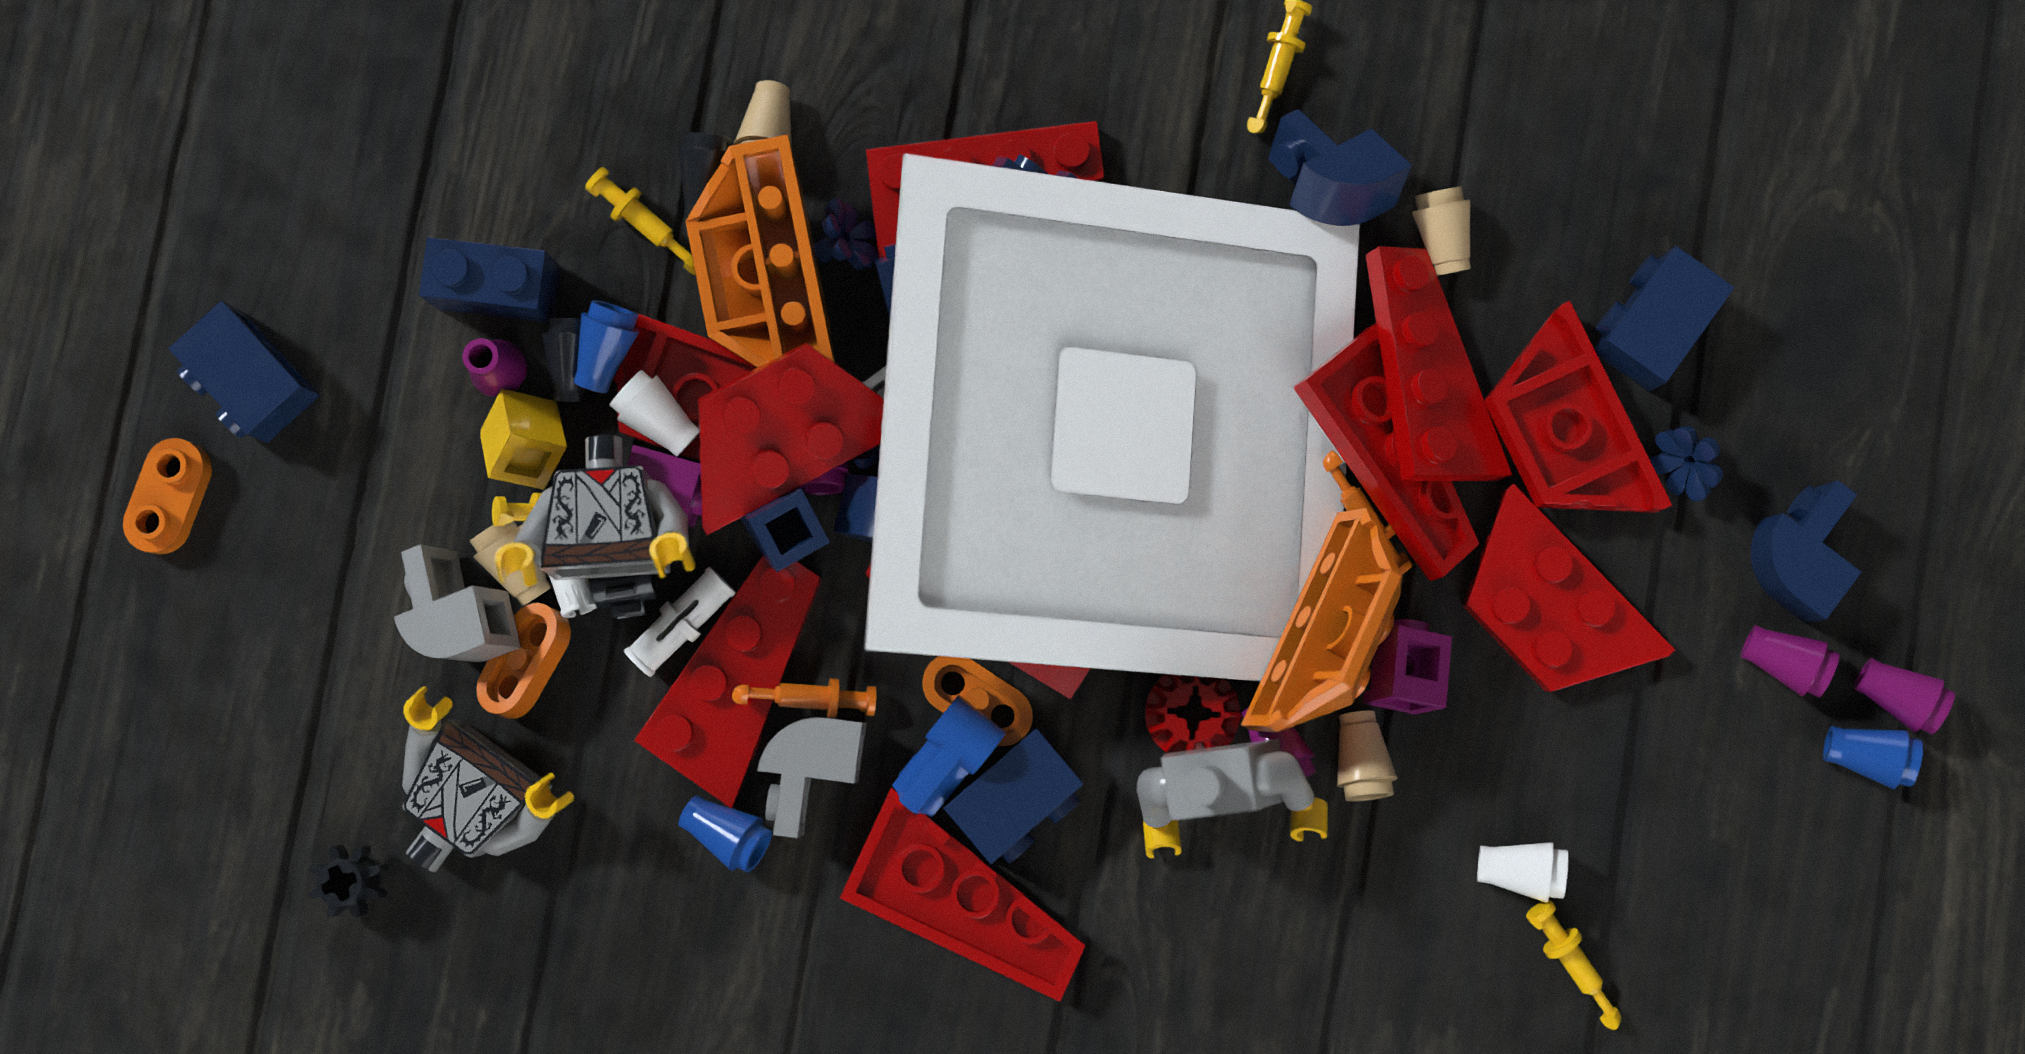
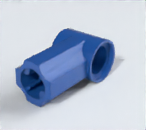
(953, 749)

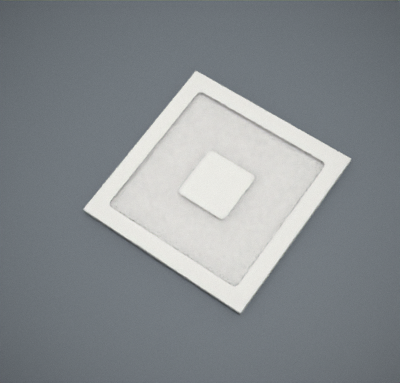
(1101, 422)

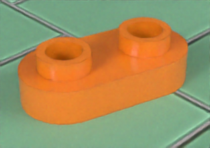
(171, 498)
(527, 666)
(981, 690)

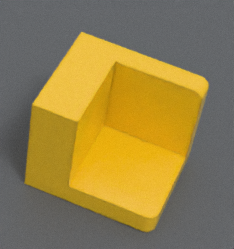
(522, 439)

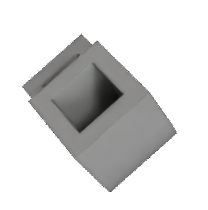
(449, 618)
(805, 751)

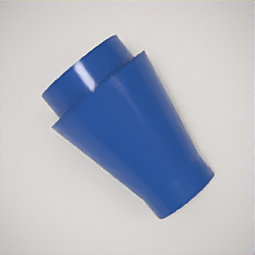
(603, 344)
(1877, 754)
(727, 833)

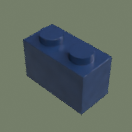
(489, 279)
(1661, 318)
(242, 373)
(1014, 798)

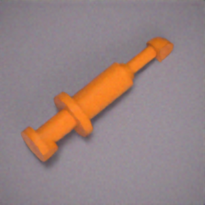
(1354, 498)
(811, 697)

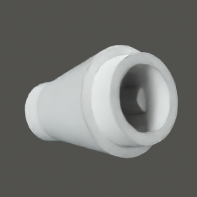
(654, 412)
(1525, 869)

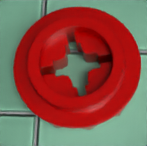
(1171, 732)

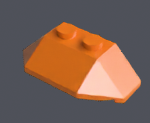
(758, 256)
(1332, 628)

